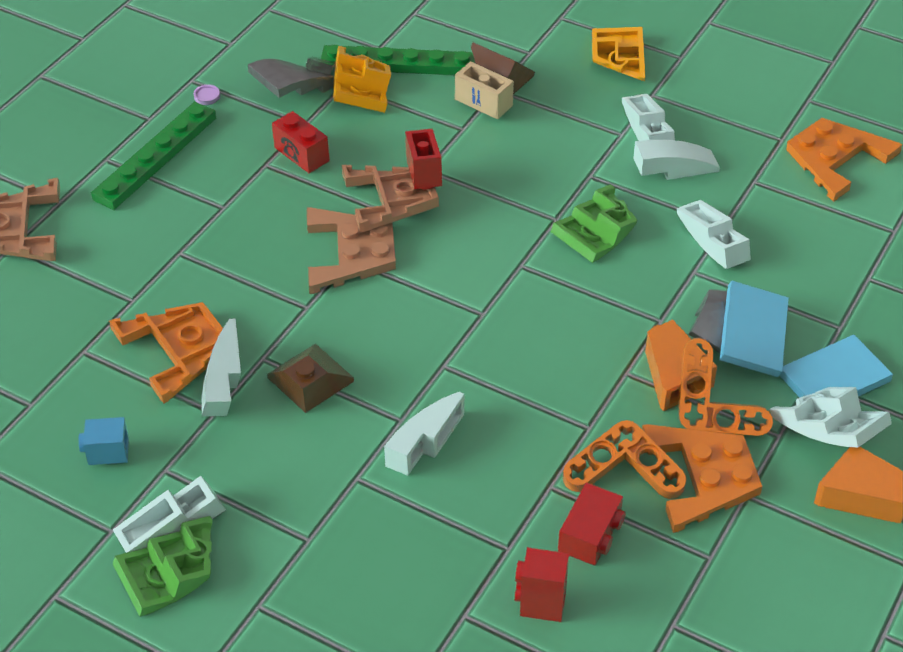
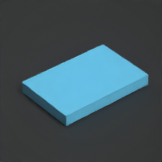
(754, 329)
(837, 365)

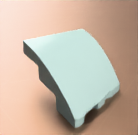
(833, 417)

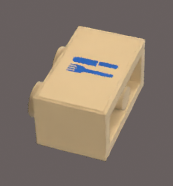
(484, 90)

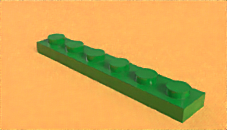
(408, 60)
(153, 156)

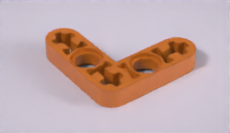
(710, 409)
(631, 452)

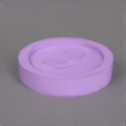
(206, 94)

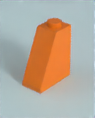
(665, 358)
(863, 486)

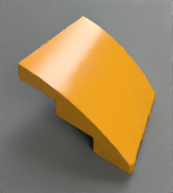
(620, 50)
(361, 81)

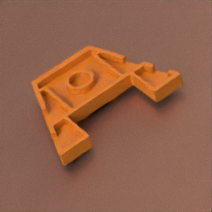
(829, 145)
(186, 337)
(718, 469)

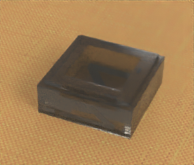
(320, 65)

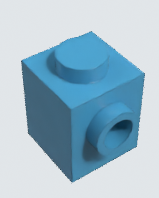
(105, 441)

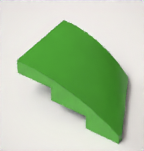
(596, 224)
(167, 566)

